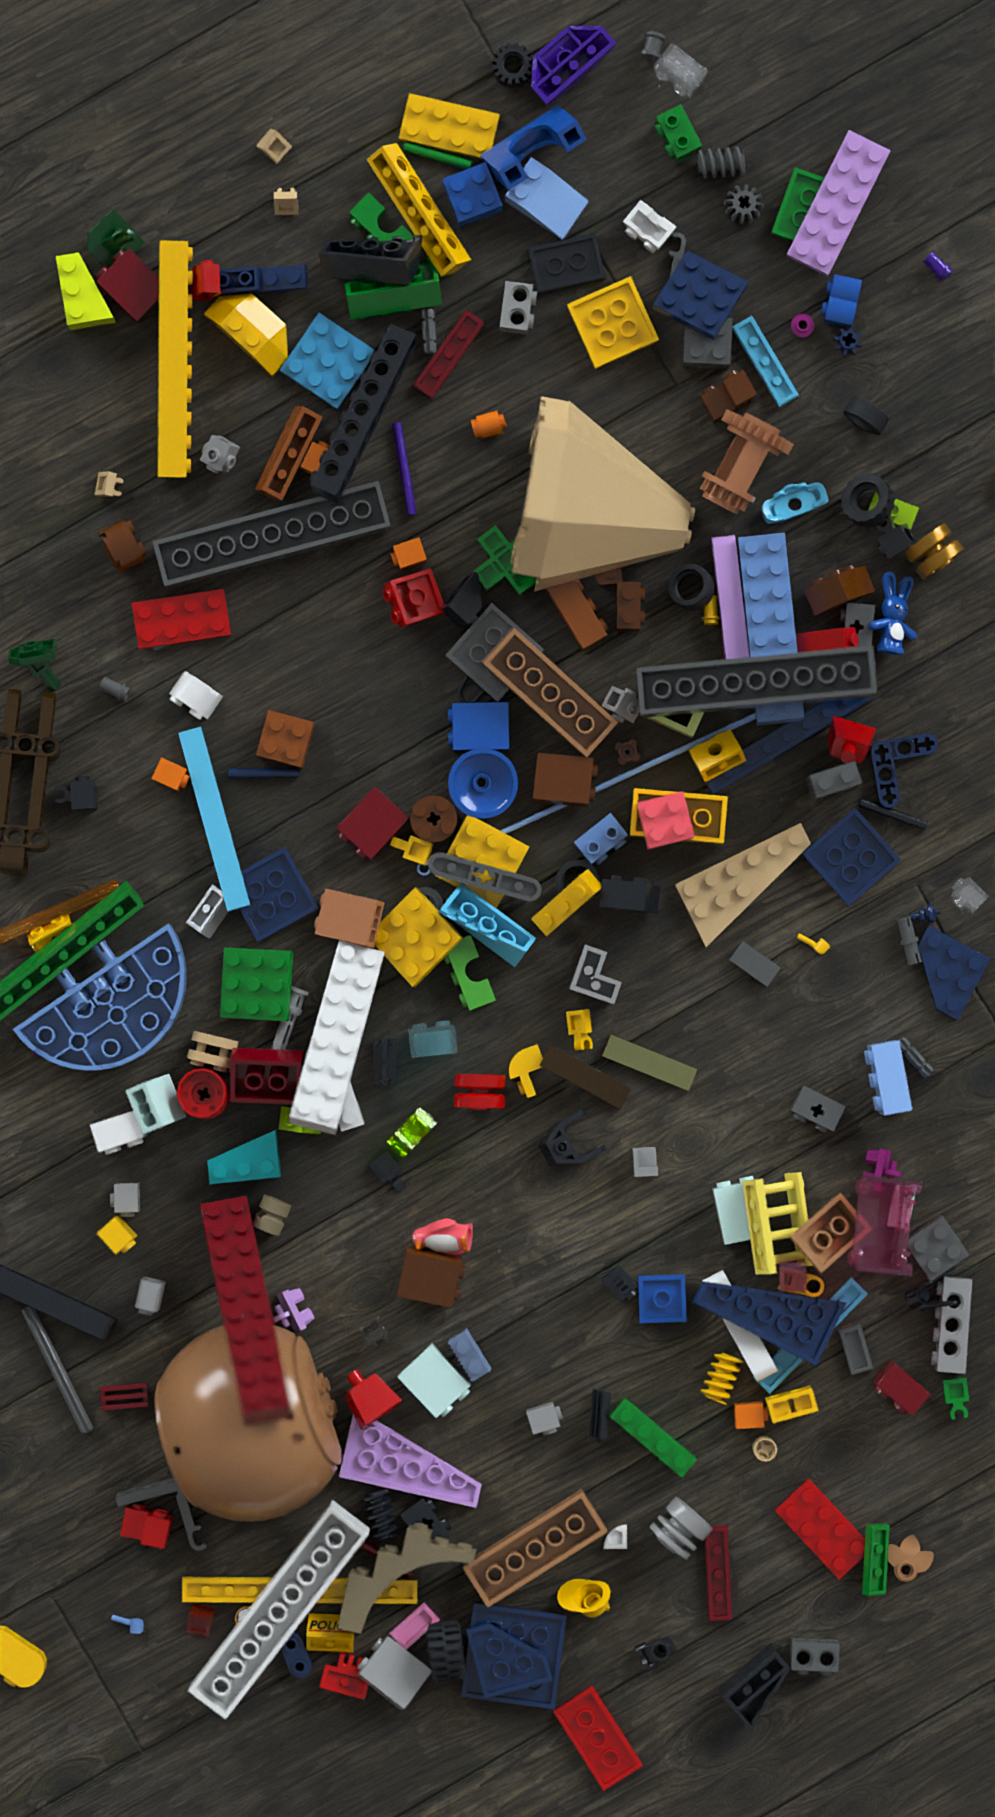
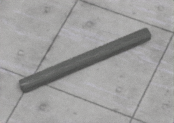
(57, 1369)

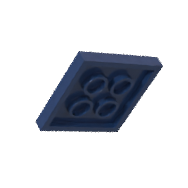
(700, 295)
(851, 857)
(275, 895)

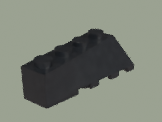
(372, 259)

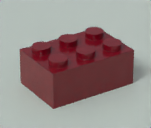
(265, 1075)

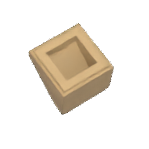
(274, 145)

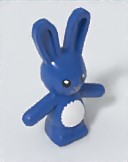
(894, 611)

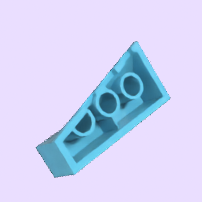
(487, 924)

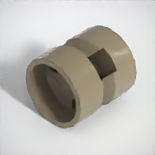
(271, 1215)

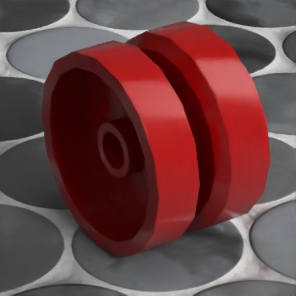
(479, 1091)

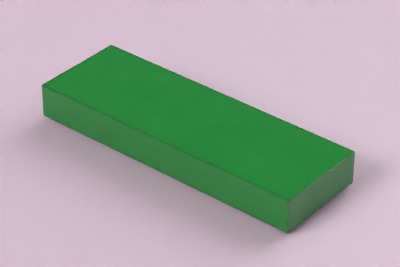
(875, 1559)

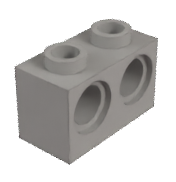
(512, 307)

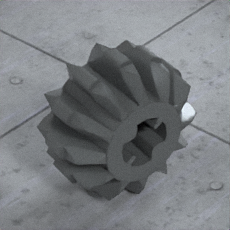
(734, 203)

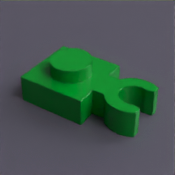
(956, 1393)

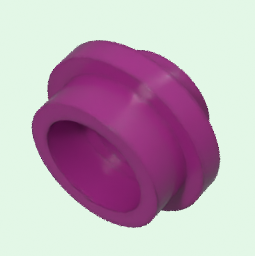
(802, 332)

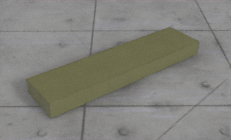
(649, 1062)

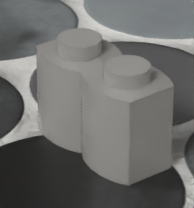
(150, 1295)

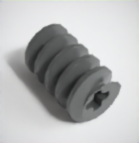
(721, 162)

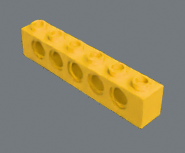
(418, 209)

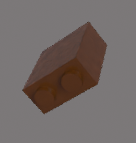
(564, 780)
(431, 1277)

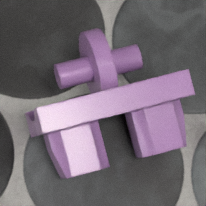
(288, 1311)

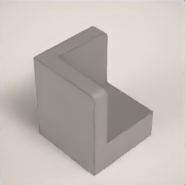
(645, 1161)

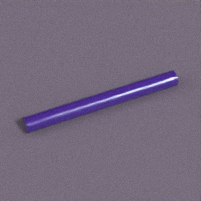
(404, 469)

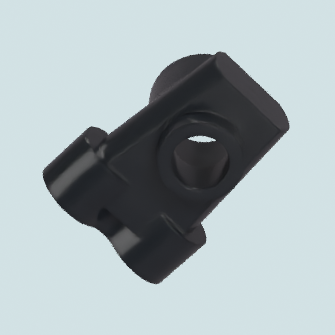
(651, 1653)

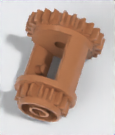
(742, 461)

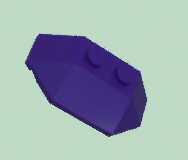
(568, 60)

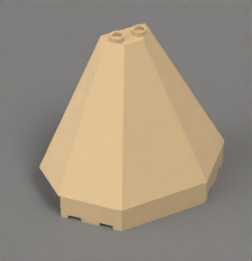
(591, 503)

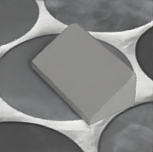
(209, 912)

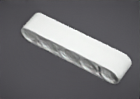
(748, 1343)

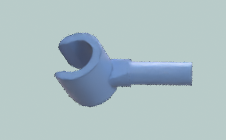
(136, 1624)

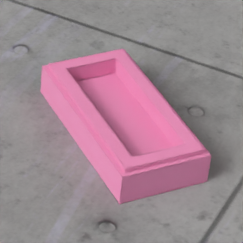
(414, 1626)

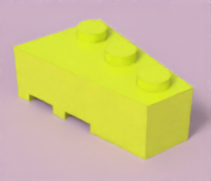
(80, 295)

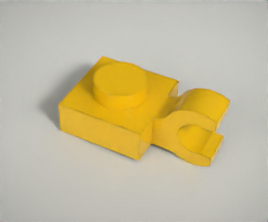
(415, 849)
(579, 1025)

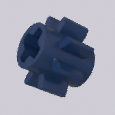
(841, 341)

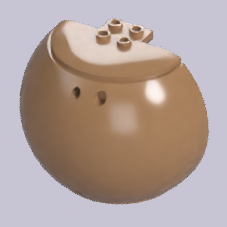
(254, 1468)

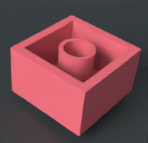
(665, 820)

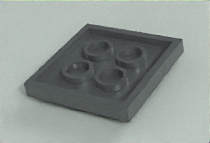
(477, 644)

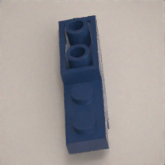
(263, 280)

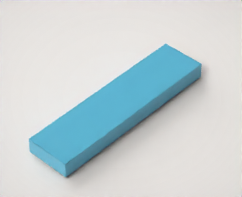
(765, 361)

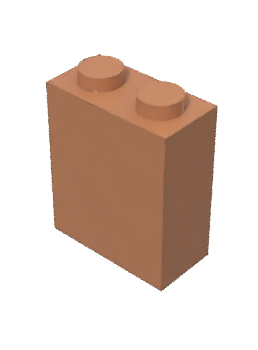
(349, 918)

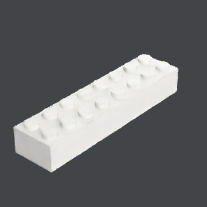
(336, 1037)

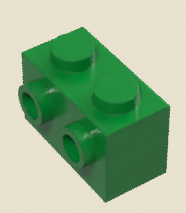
(677, 133)

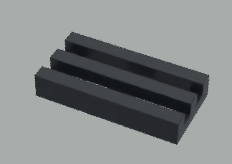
(600, 1414)

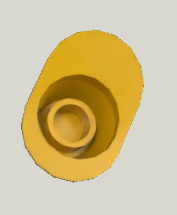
(585, 1596)

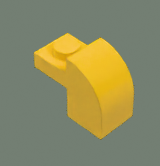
(523, 1063)

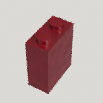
(130, 284)
(372, 824)

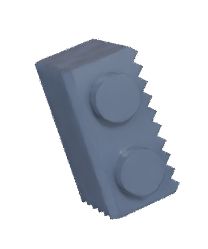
(469, 1355)

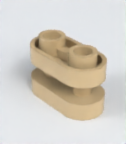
(200, 1057)

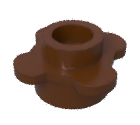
(623, 757)

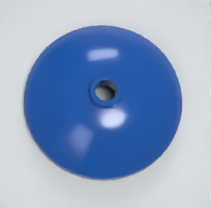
(499, 784)

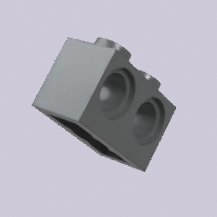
(815, 1648)

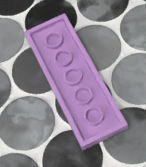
(838, 203)

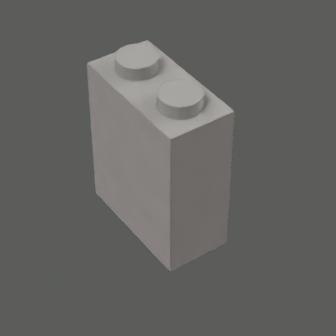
(393, 1672)

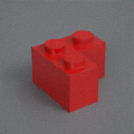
(147, 1525)

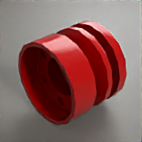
(191, 1100)

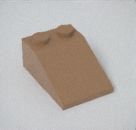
(827, 1233)

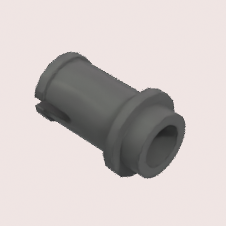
(115, 689)

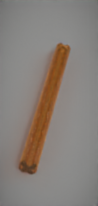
(63, 908)

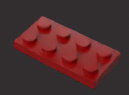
(181, 619)
(823, 1528)

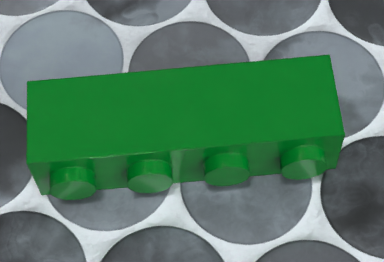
(653, 1436)

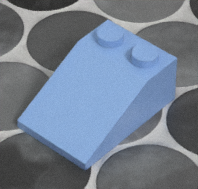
(546, 199)

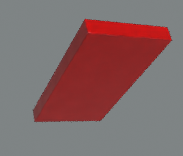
(597, 1738)

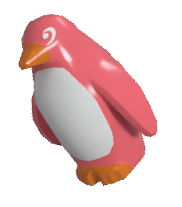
(444, 1237)

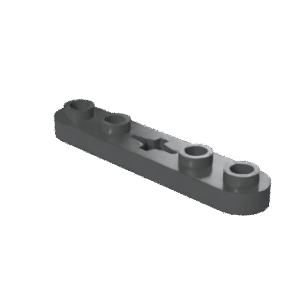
(462, 870)

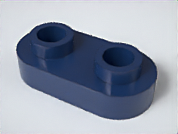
(297, 1654)

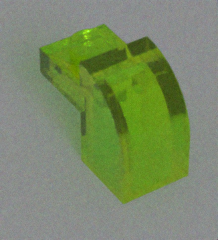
(411, 1132)

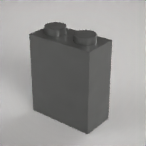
(833, 781)

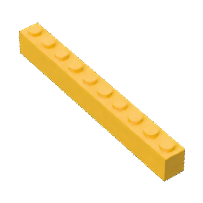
(172, 359)

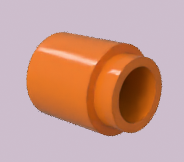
(488, 424)

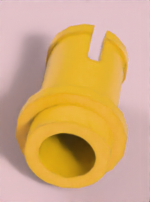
(711, 612)

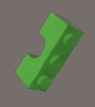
(474, 993)

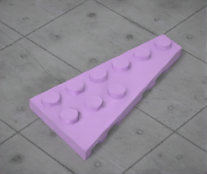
(394, 1462)

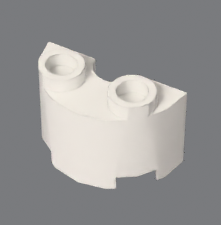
(648, 227)
(195, 695)

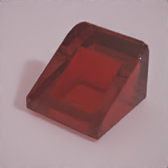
(200, 1619)

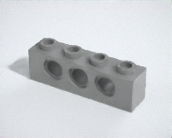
(955, 1361)

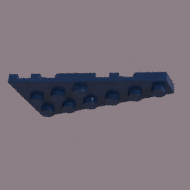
(785, 1320)

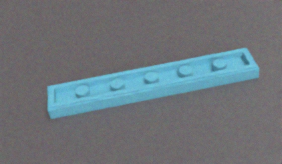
(786, 1362)

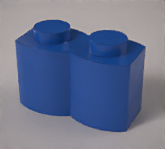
(842, 301)

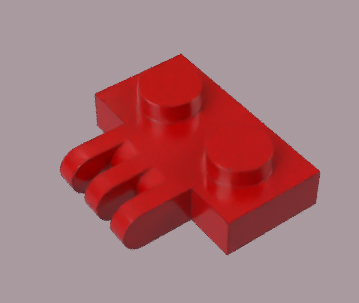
(344, 1678)

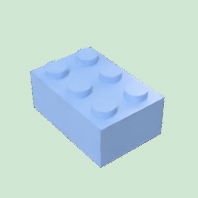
(888, 1077)

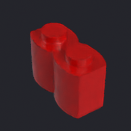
(205, 281)

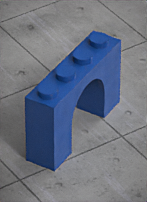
(550, 128)

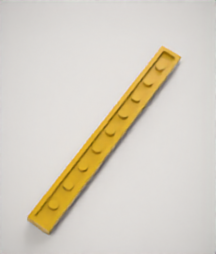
(248, 1589)

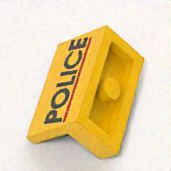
(326, 1636)

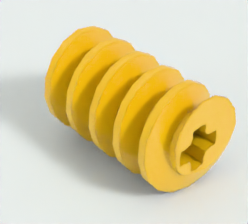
(721, 1377)

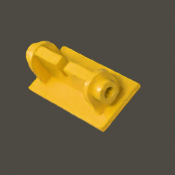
(43, 935)

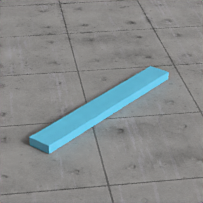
(214, 819)

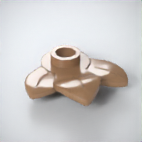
(909, 1555)

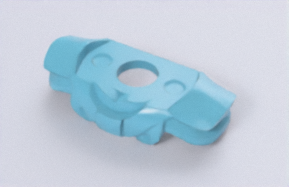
(811, 497)

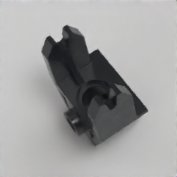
(557, 1137)

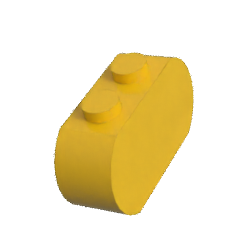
(20, 1660)

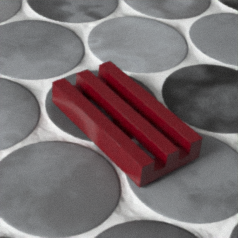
(104, 1398)

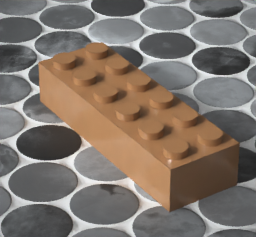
(549, 692)
(535, 1547)

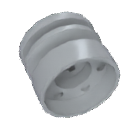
(680, 1528)

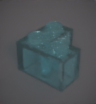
(432, 1040)

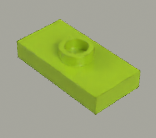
(901, 513)

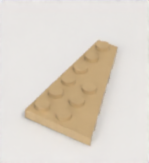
(730, 886)

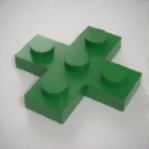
(499, 563)

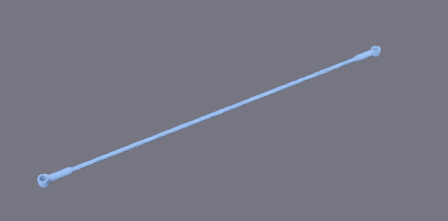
(623, 776)

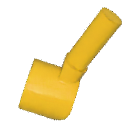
(820, 947)

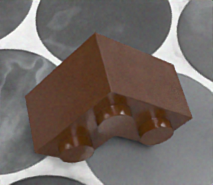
(732, 395)
(840, 588)

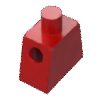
(849, 740)
(370, 1398)

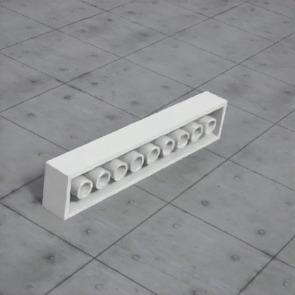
(279, 1609)

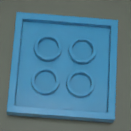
(327, 361)

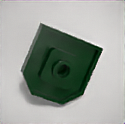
(110, 237)
(37, 657)

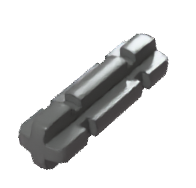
(428, 331)
(915, 1058)

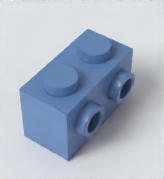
(601, 839)

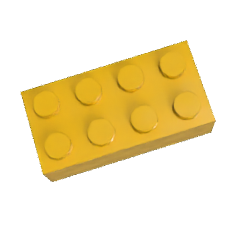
(705, 813)

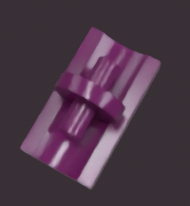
(882, 1160)

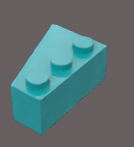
(247, 1162)

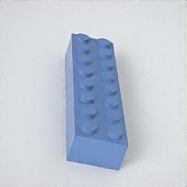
(768, 610)

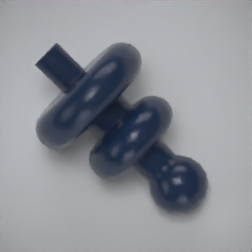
(923, 914)

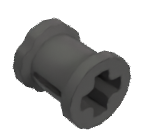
(652, 45)

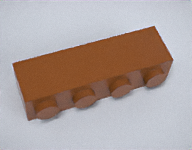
(288, 453)
(578, 613)

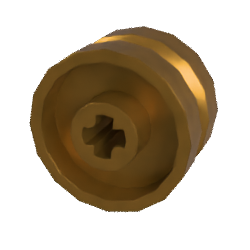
(933, 551)

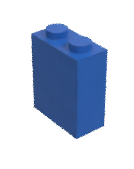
(479, 726)

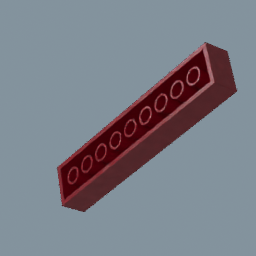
(245, 1311)

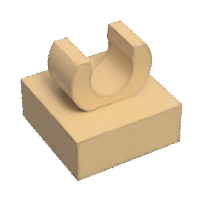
(286, 202)
(106, 484)

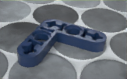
(893, 754)

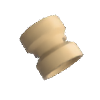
(765, 1452)

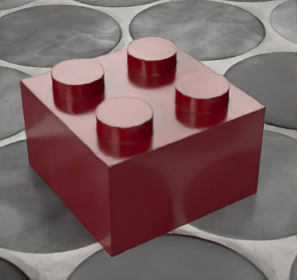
(898, 1385)

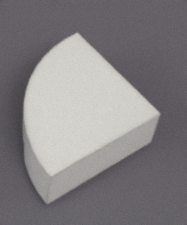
(616, 1538)

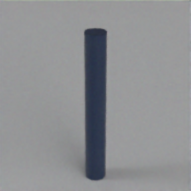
(263, 772)

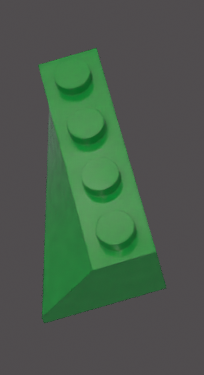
(375, 298)

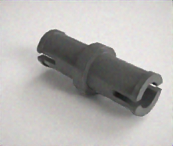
(909, 940)

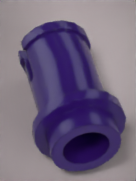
(938, 266)

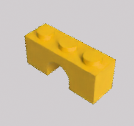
(567, 902)

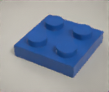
(662, 1298)

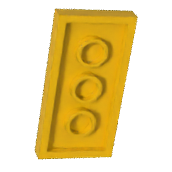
(448, 126)

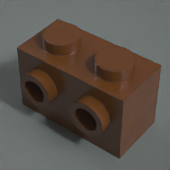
(628, 606)

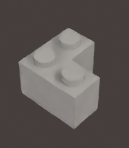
(588, 978)

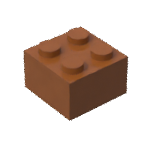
(285, 739)

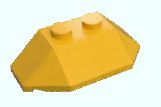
(252, 329)

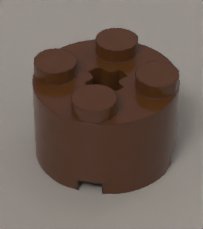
(122, 546)
(426, 830)

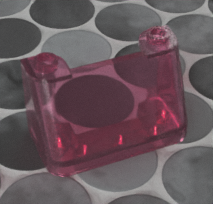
(883, 1225)

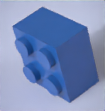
(472, 195)

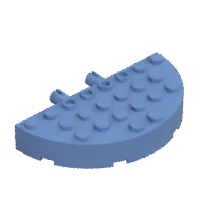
(116, 1010)

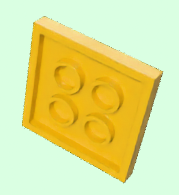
(612, 322)
(487, 846)
(416, 937)

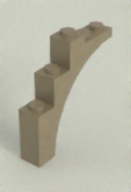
(391, 1563)

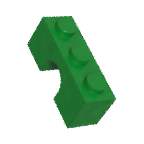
(367, 216)

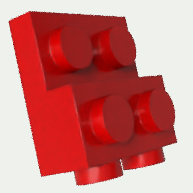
(413, 598)

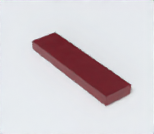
(448, 354)
(718, 1574)

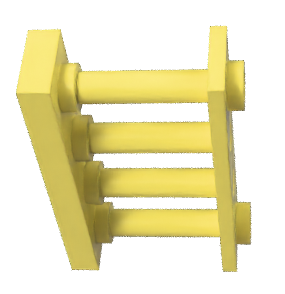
(759, 1215)

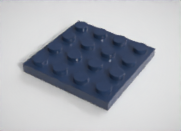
(533, 1627)

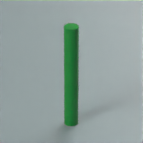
(437, 156)

